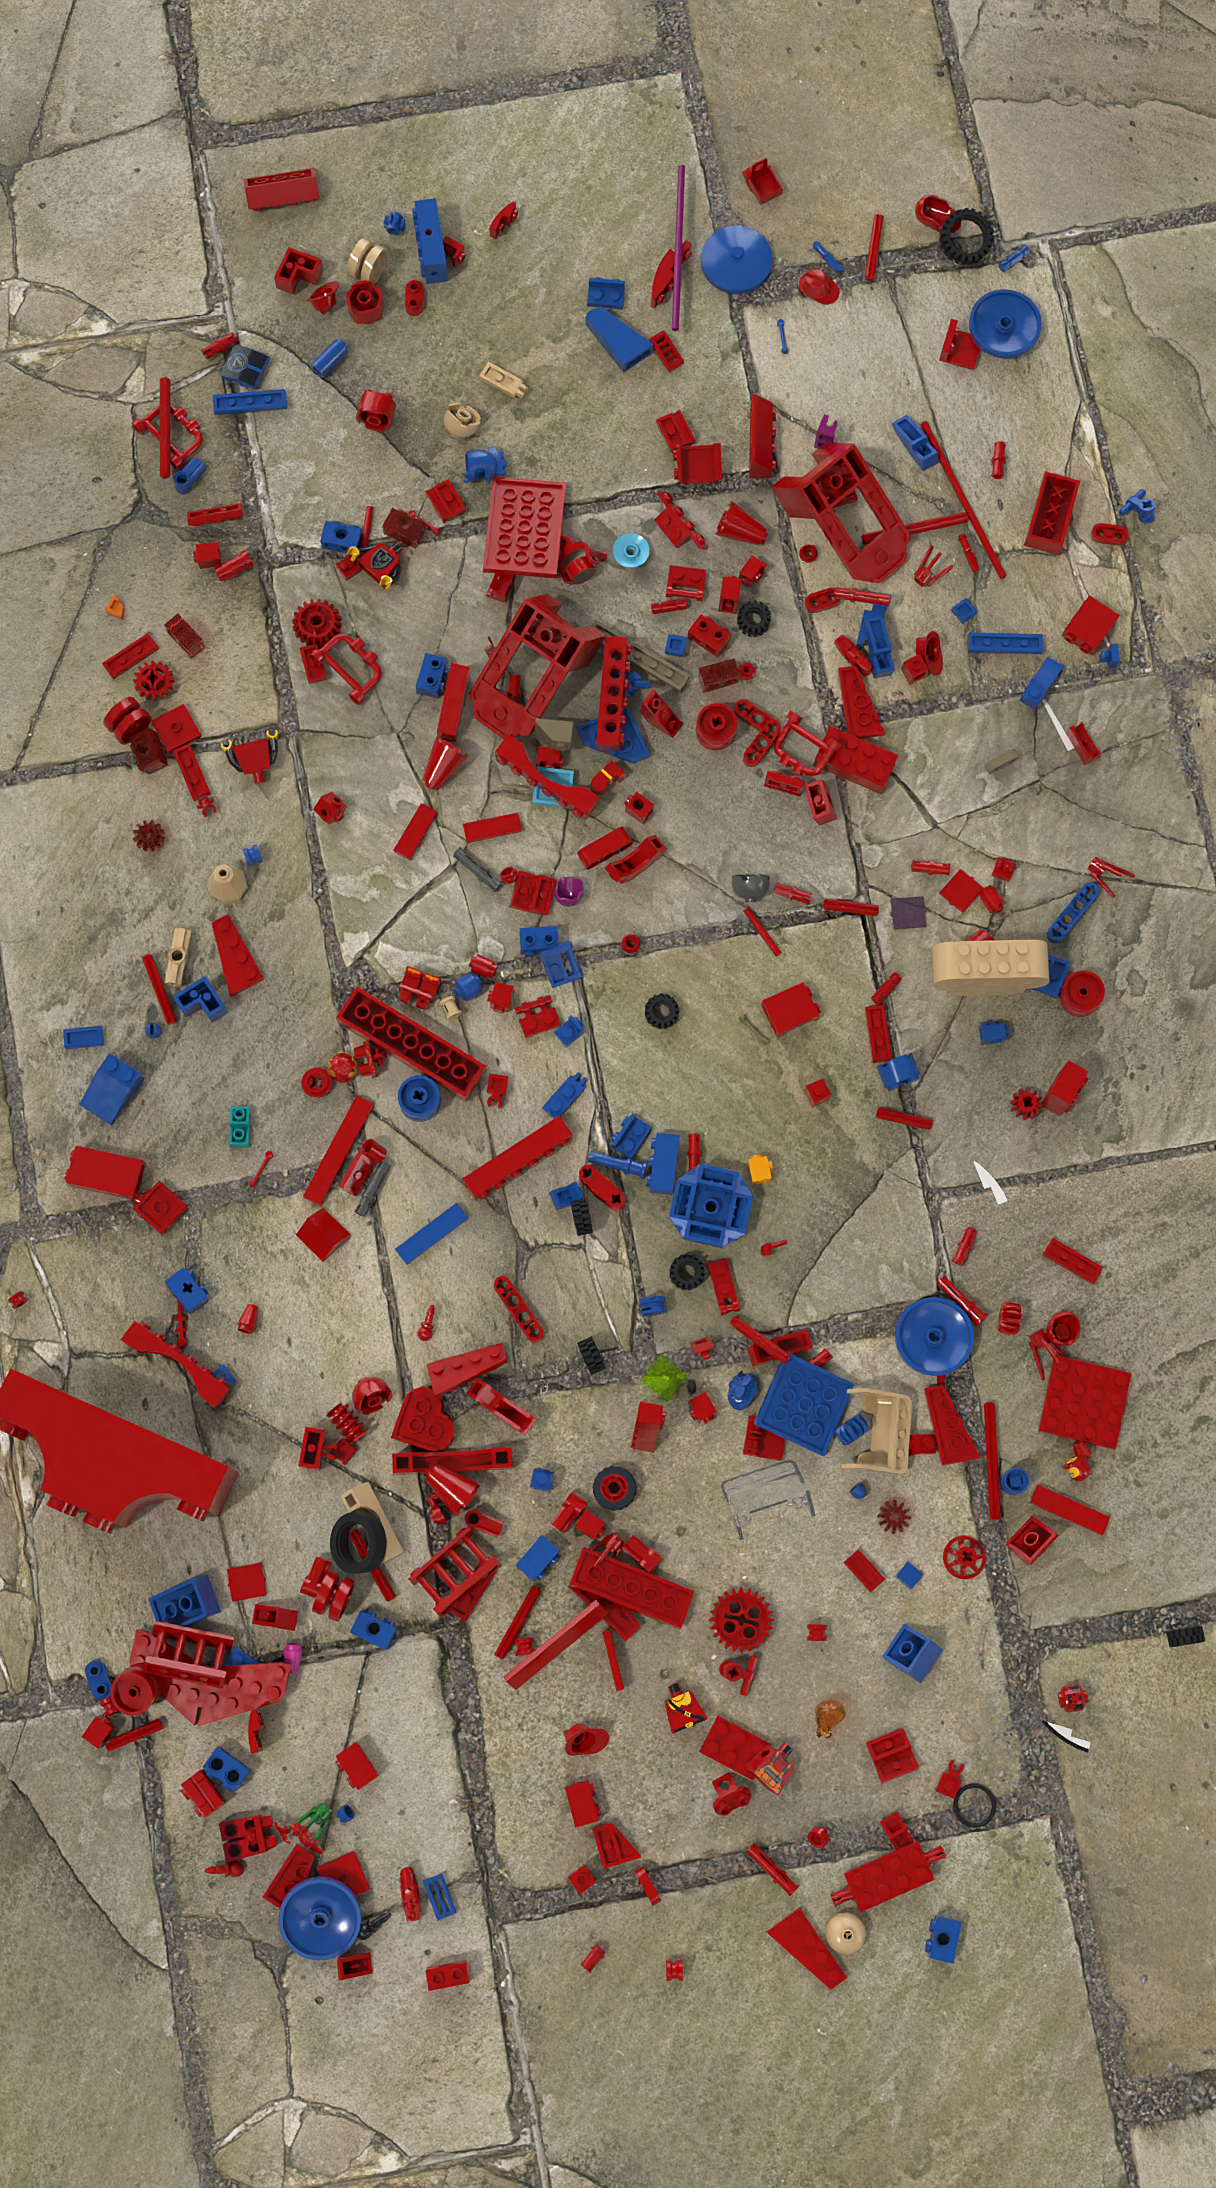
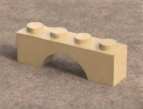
(364, 1500)

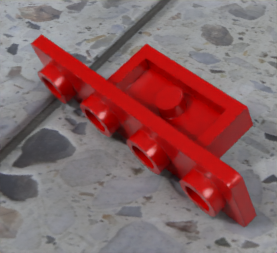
(675, 525)

